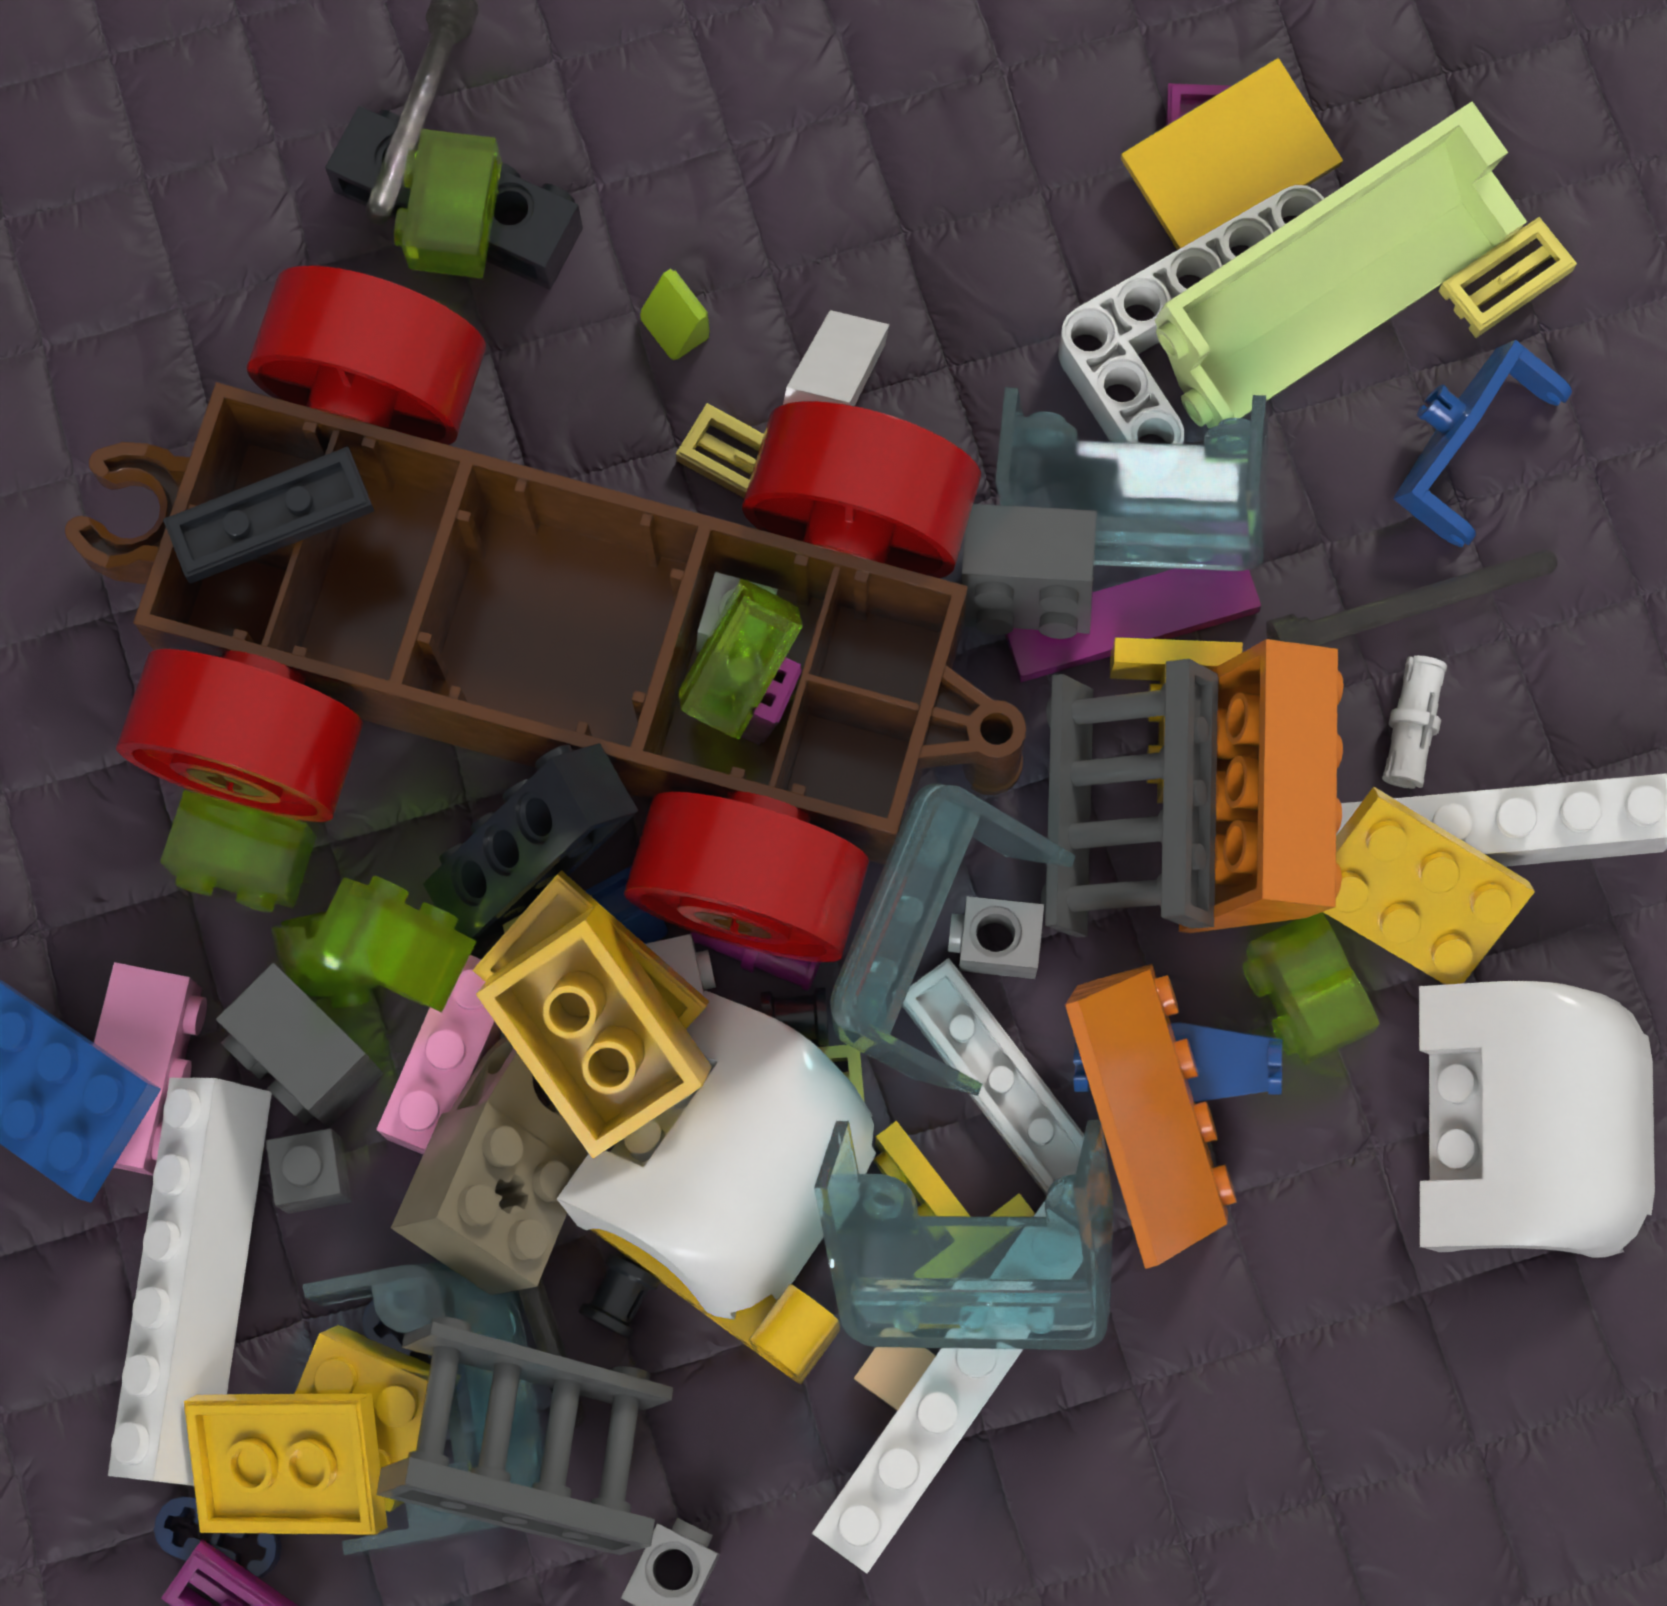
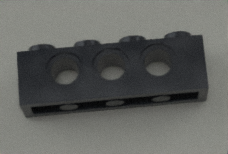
(529, 249)
(538, 831)

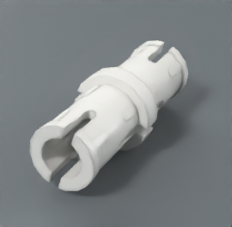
(1414, 722)

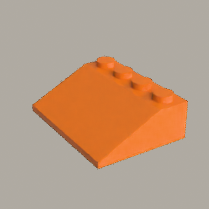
(1276, 785)
(1149, 1111)

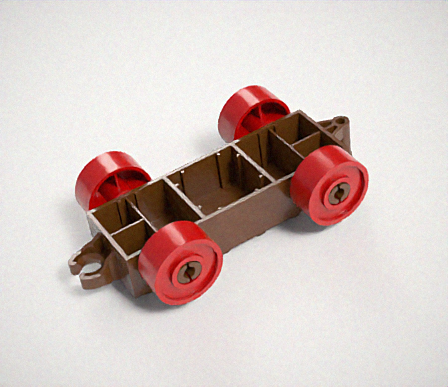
(558, 615)

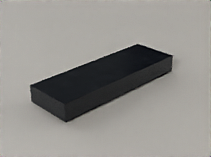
(268, 515)

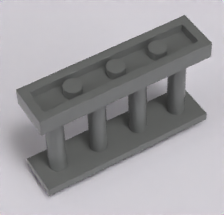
(1189, 799)
(487, 1489)

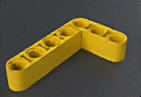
(783, 1331)

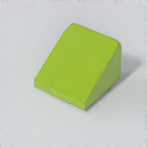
(675, 316)

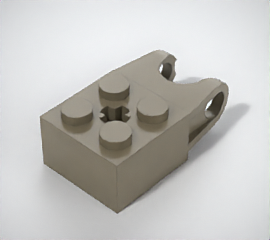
(493, 1179)

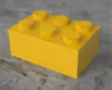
(594, 1031)

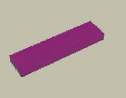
(1144, 608)

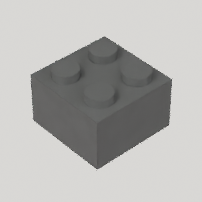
(1029, 569)
(290, 1037)

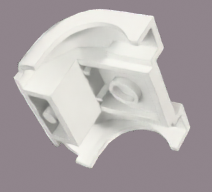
(1535, 1119)
(731, 1169)

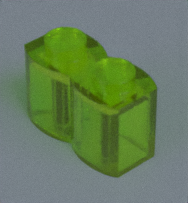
(1310, 987)

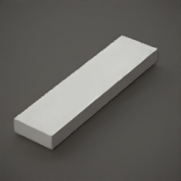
(838, 360)
(1011, 1091)

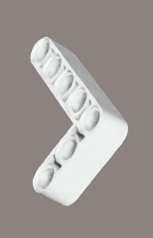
(1125, 337)

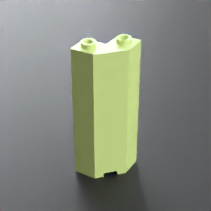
(1338, 269)

